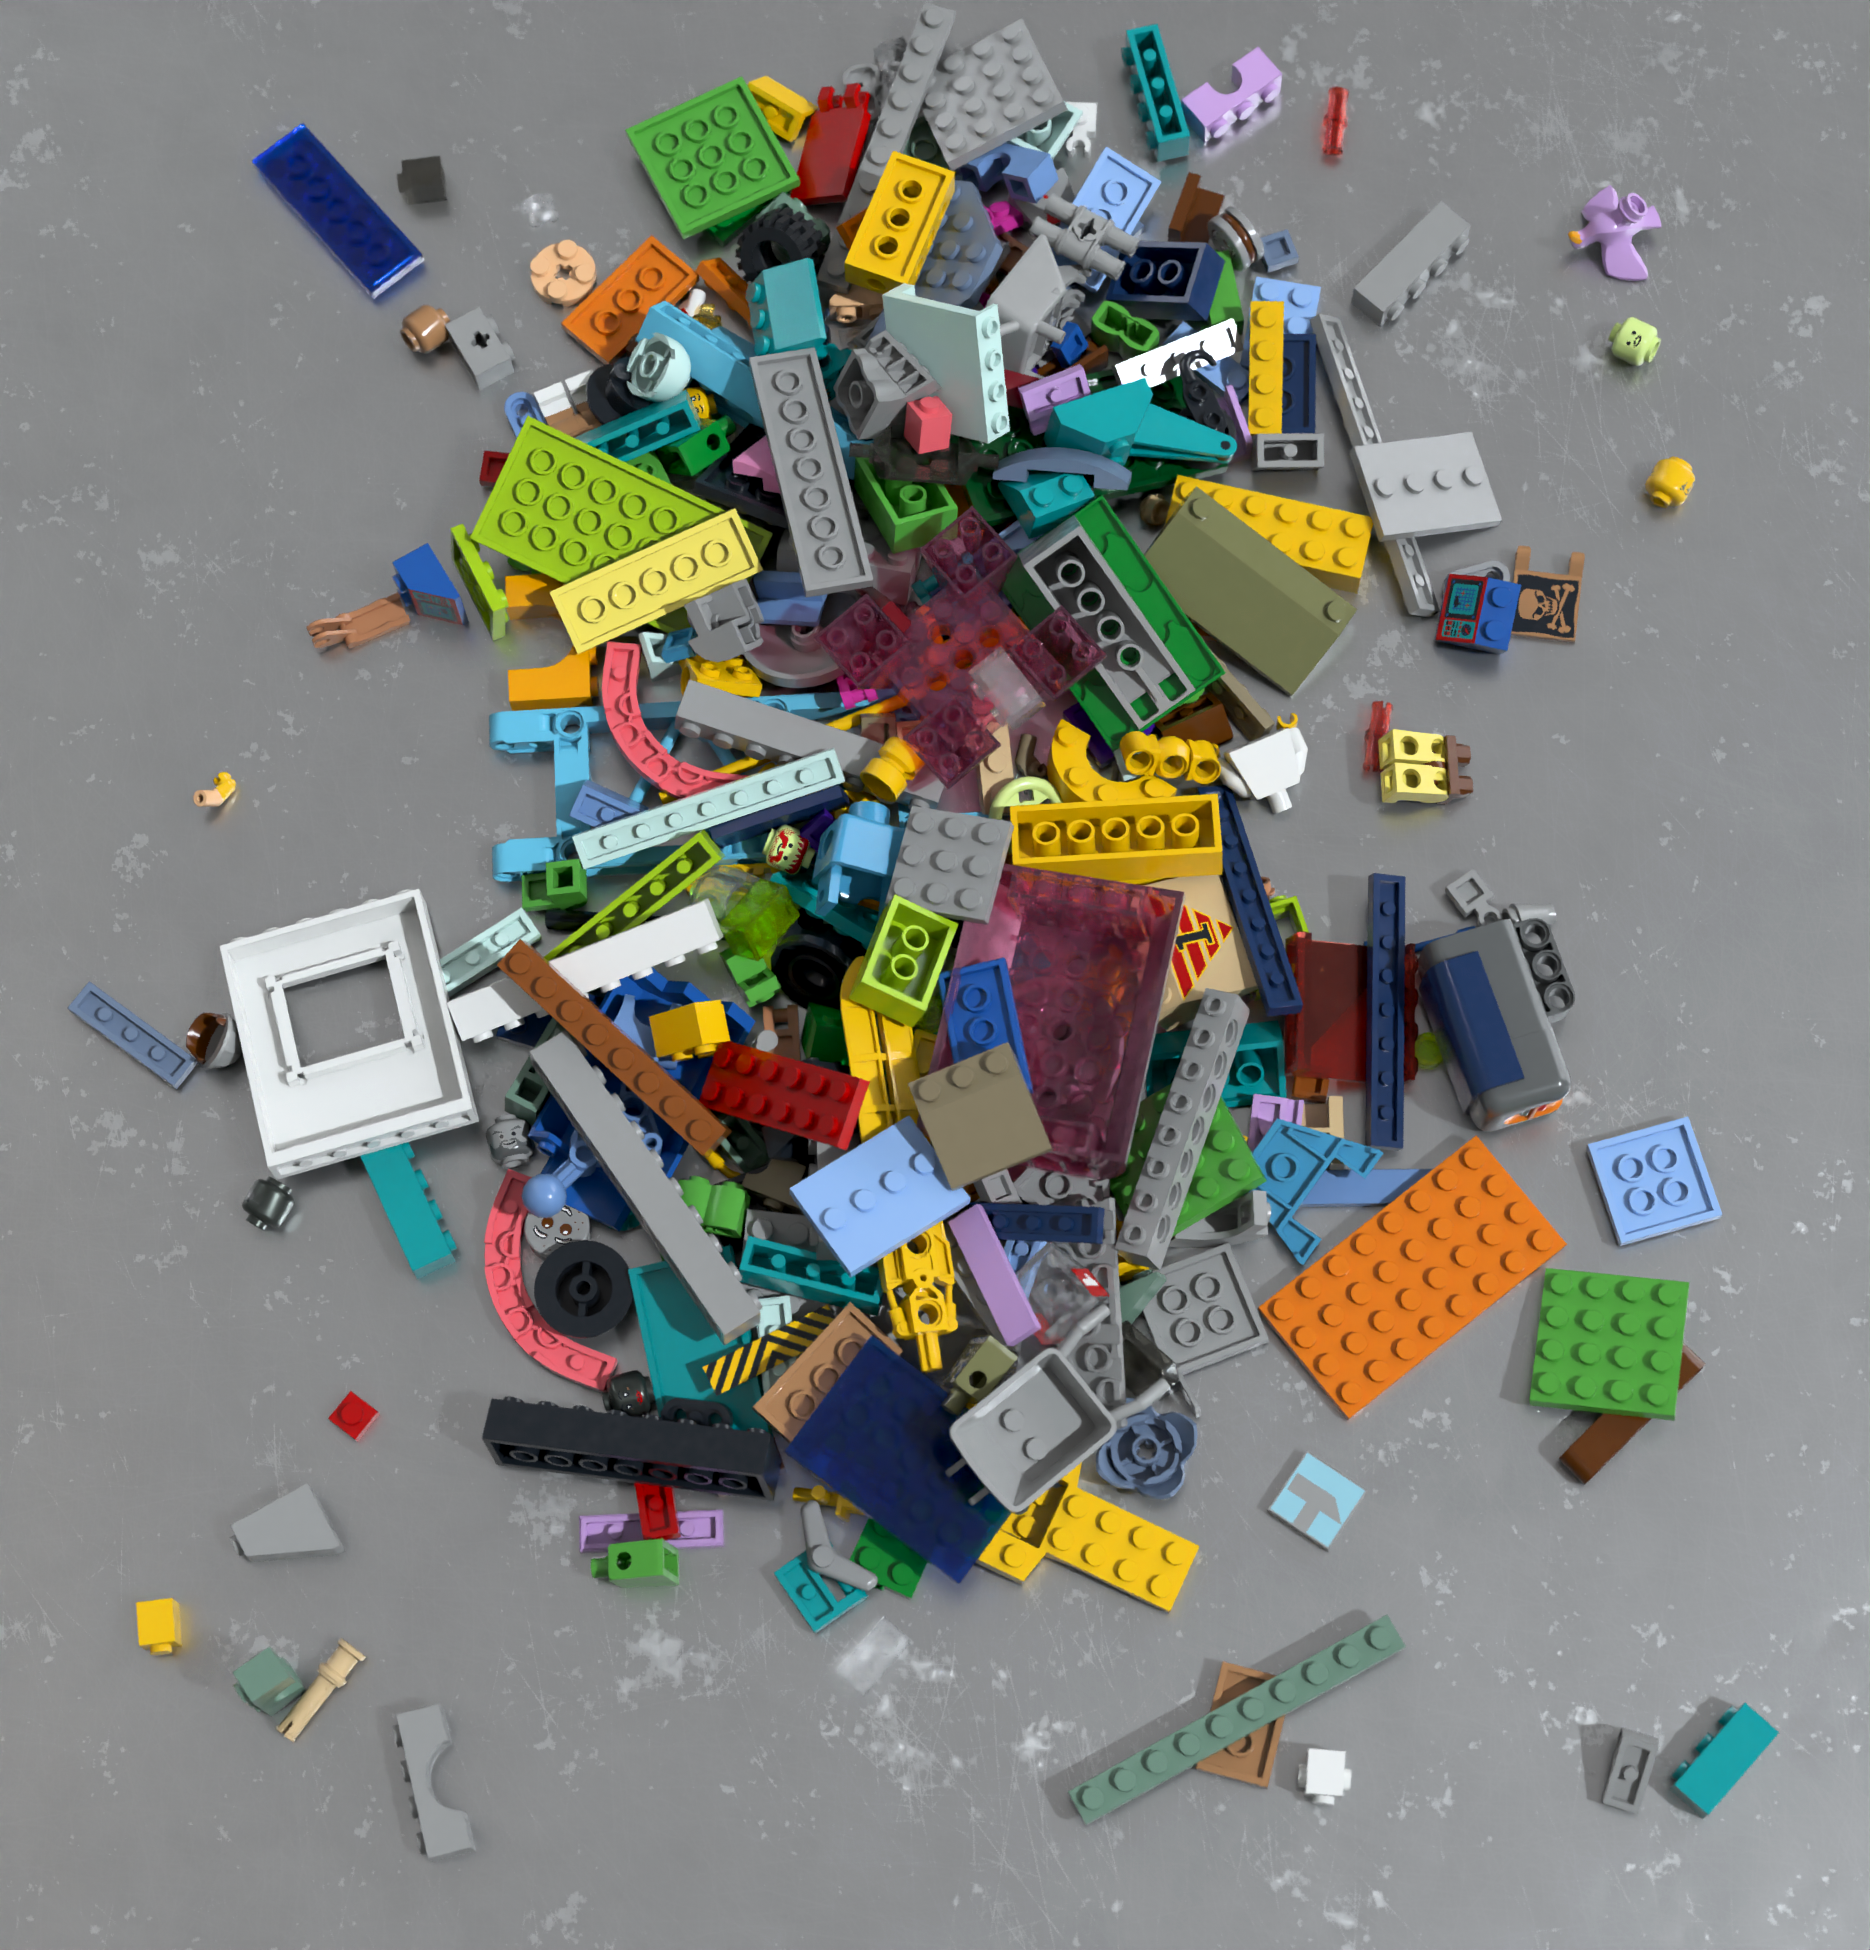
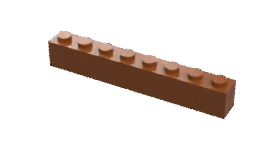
(614, 1048)

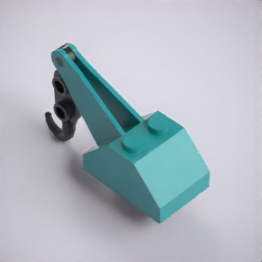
(1126, 424)

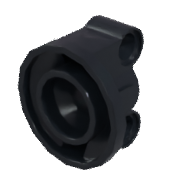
(813, 961)

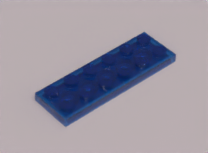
(338, 210)

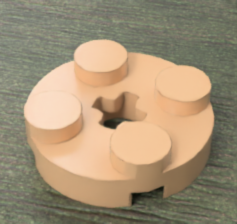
(561, 291)

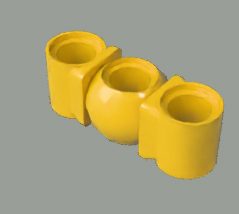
(1155, 754)

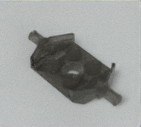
(899, 461)

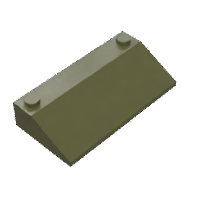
(1247, 591)

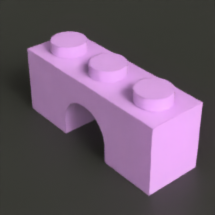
(1213, 112)

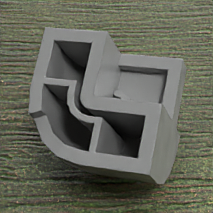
(725, 622)

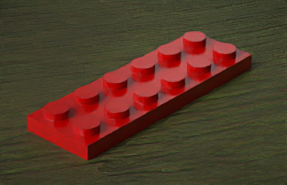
(784, 1094)

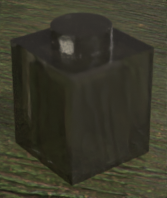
(422, 180)

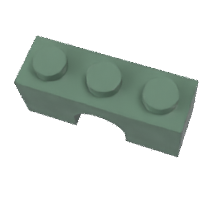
(268, 1682)

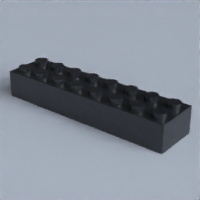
(632, 1448)

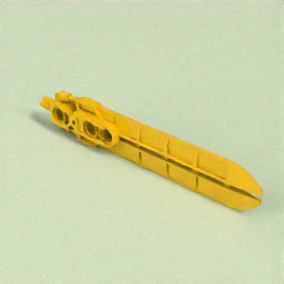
(934, 1260)

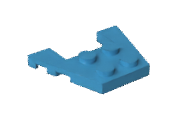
(1292, 1164)

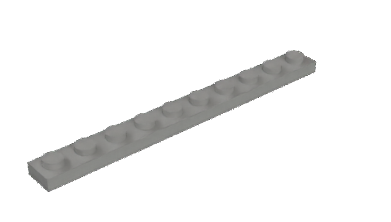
(891, 129)
(1362, 430)

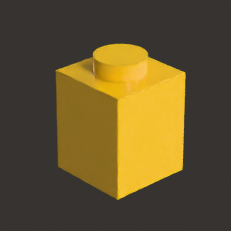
(159, 1625)

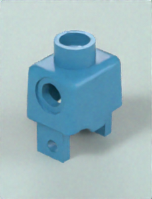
(857, 857)

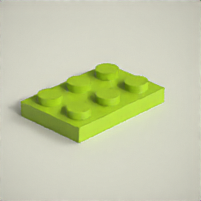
(478, 580)

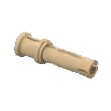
(330, 1675)

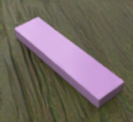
(994, 1275)
(697, 1530)

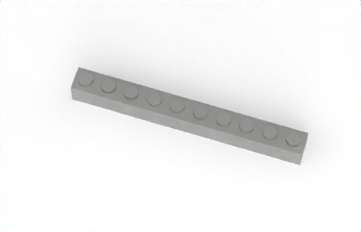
(645, 1187)

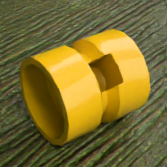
(889, 773)

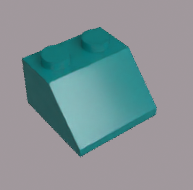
(1045, 499)

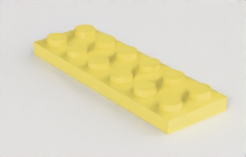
(656, 581)

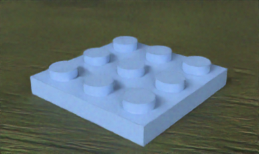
(1654, 1181)

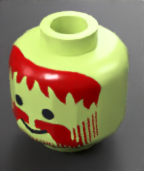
(787, 850)

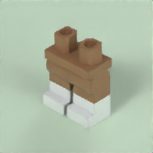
(557, 408)

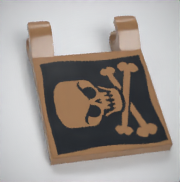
(1547, 601)

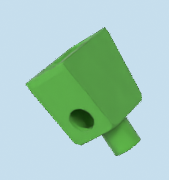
(651, 1561)

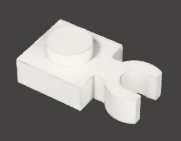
(1084, 128)

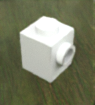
(1324, 1776)

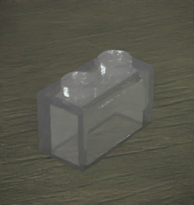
(1006, 689)

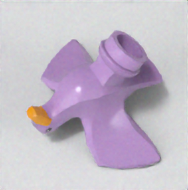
(1613, 227)

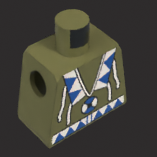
(986, 1362)

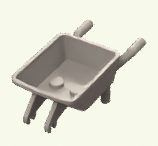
(1032, 305)
(1039, 1424)

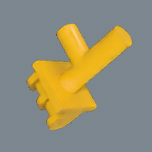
(827, 1498)

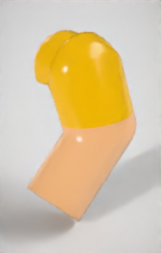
(213, 798)

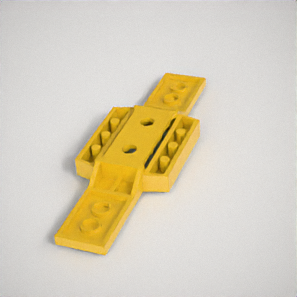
(1093, 1539)

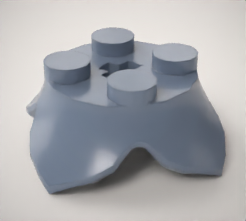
(1163, 1475)

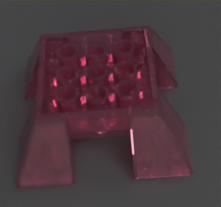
(955, 724)

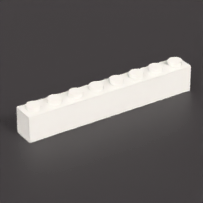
(592, 967)

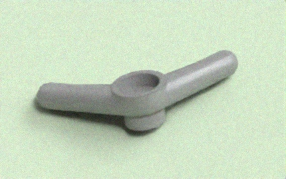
(822, 1556)

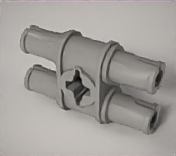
(1085, 237)

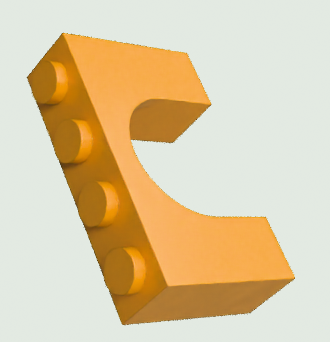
(559, 685)

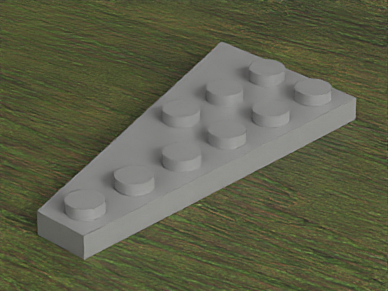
(1099, 1353)

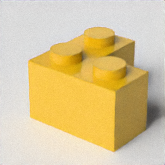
(690, 1030)

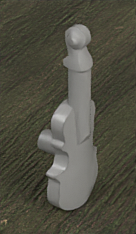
(869, 78)

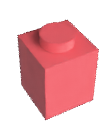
(927, 425)

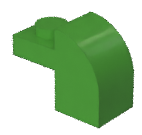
(559, 887)
(752, 978)

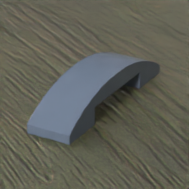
(1105, 471)

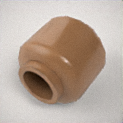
(425, 329)

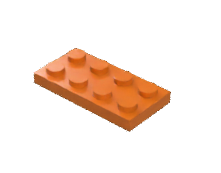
(622, 301)

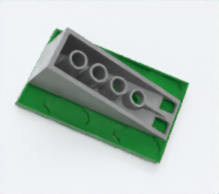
(1125, 608)

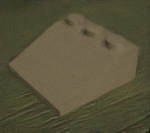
(980, 1116)

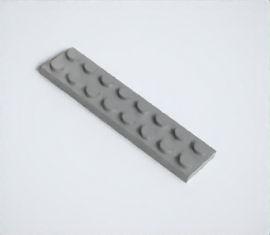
(810, 472)

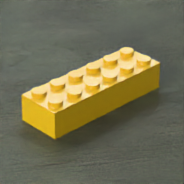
(1318, 538)
(1121, 837)

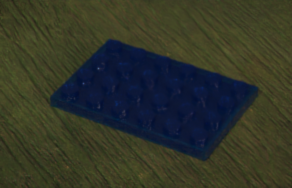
(886, 1452)

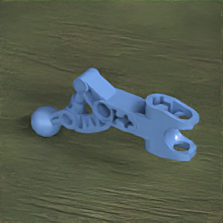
(546, 1193)

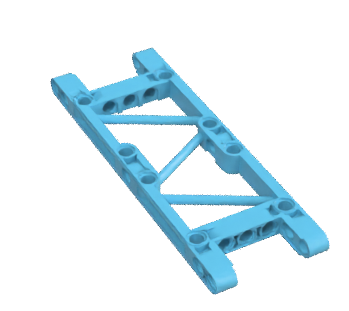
(544, 732)

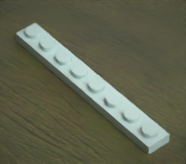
(708, 808)

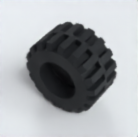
(787, 229)

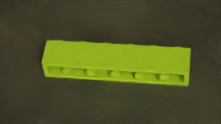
(647, 894)

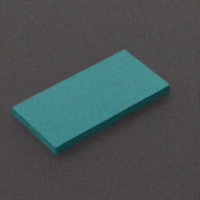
(682, 1342)

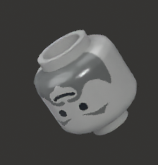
(509, 1141)

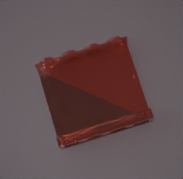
(1331, 1029)

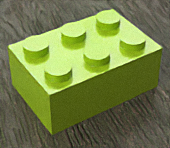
(903, 961)

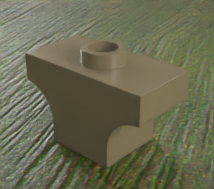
(774, 1184)

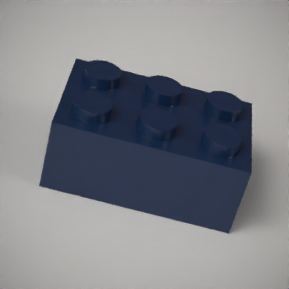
(1168, 281)

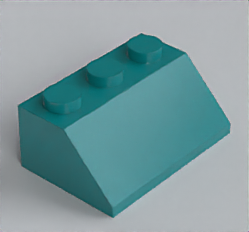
(786, 309)

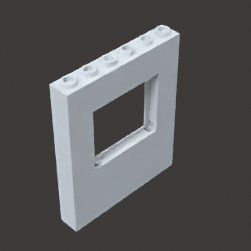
(368, 1095)

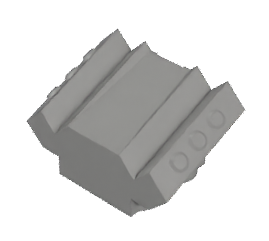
(879, 385)

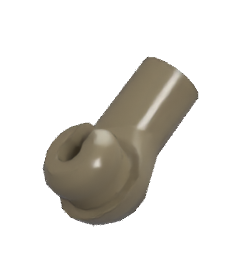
(1025, 758)

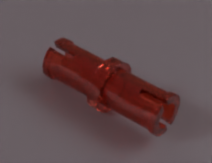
(1335, 121)
(1378, 727)

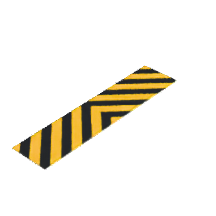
(767, 1351)

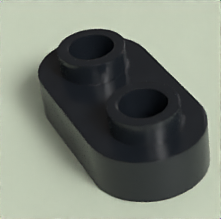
(697, 1411)

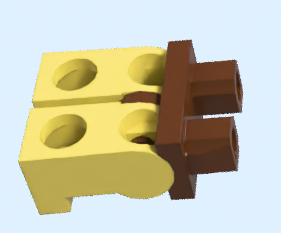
(1423, 767)

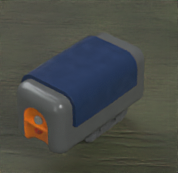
(1497, 1019)

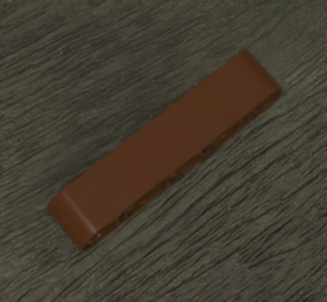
(1614, 1431)

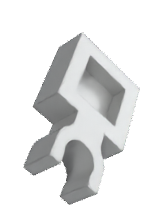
(1472, 896)

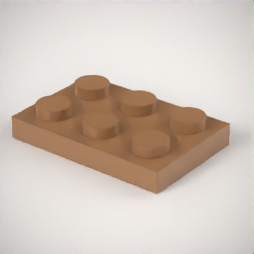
(1253, 1756)

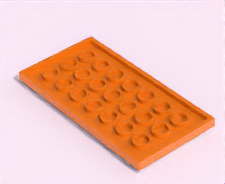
(1411, 1277)

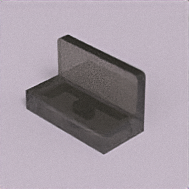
(1144, 1362)

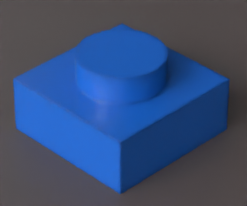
(1071, 347)

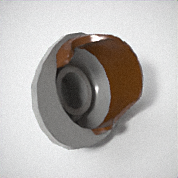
(214, 1040)

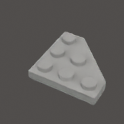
(1060, 1189)

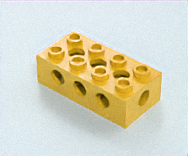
(899, 224)

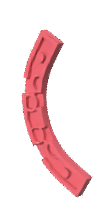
(634, 738)
(514, 1305)

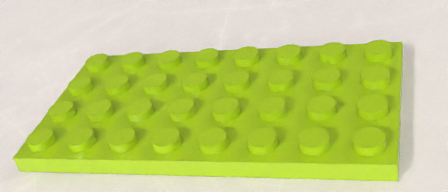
(582, 509)

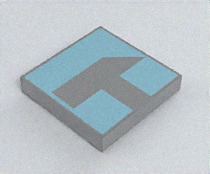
(1317, 1500)

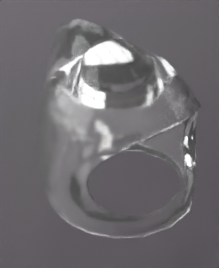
(722, 887)

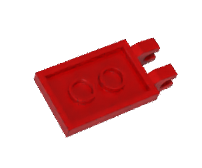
(833, 146)

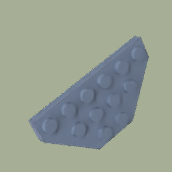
(960, 254)

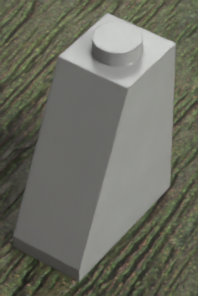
(287, 1529)

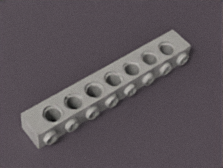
(1182, 1129)

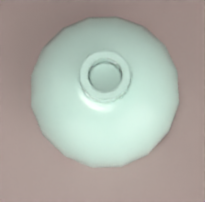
(658, 368)

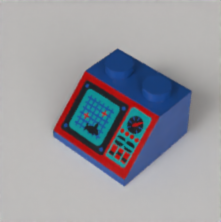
(427, 586)
(1477, 612)

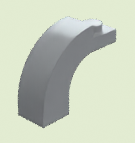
(1234, 1223)

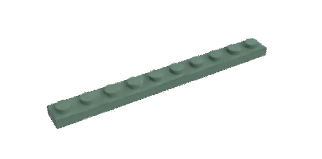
(1236, 1719)

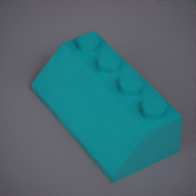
(1254, 1070)

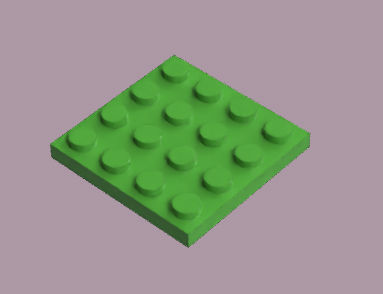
(712, 157)
(1222, 1172)
(1609, 1344)

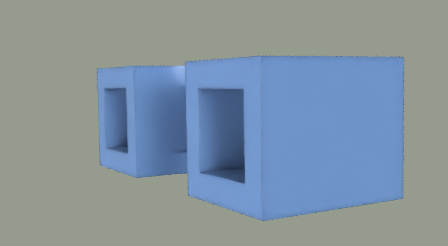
(1025, 171)

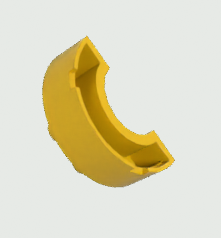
(1078, 782)

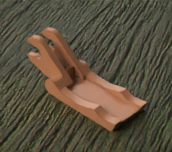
(360, 625)

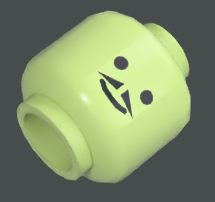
(1634, 341)

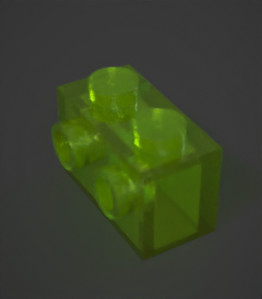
(759, 919)

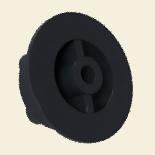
(609, 393)
(583, 1289)

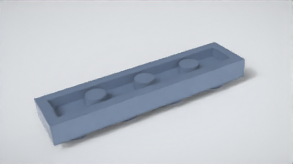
(132, 1035)

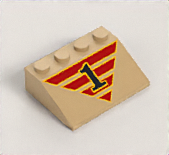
(1205, 950)

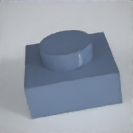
(1278, 251)

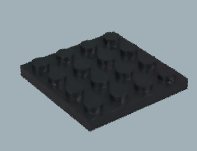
(743, 491)

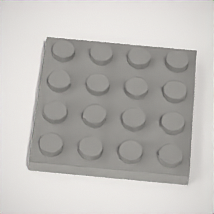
(989, 95)

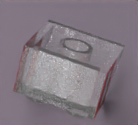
(1058, 1292)

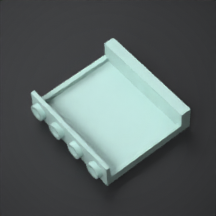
(962, 355)

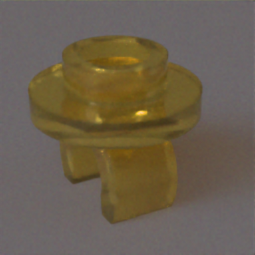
(706, 316)

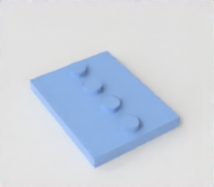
(878, 1196)

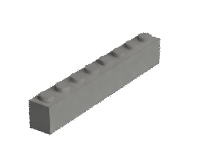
(786, 737)

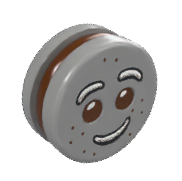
(1237, 234)
(548, 1234)

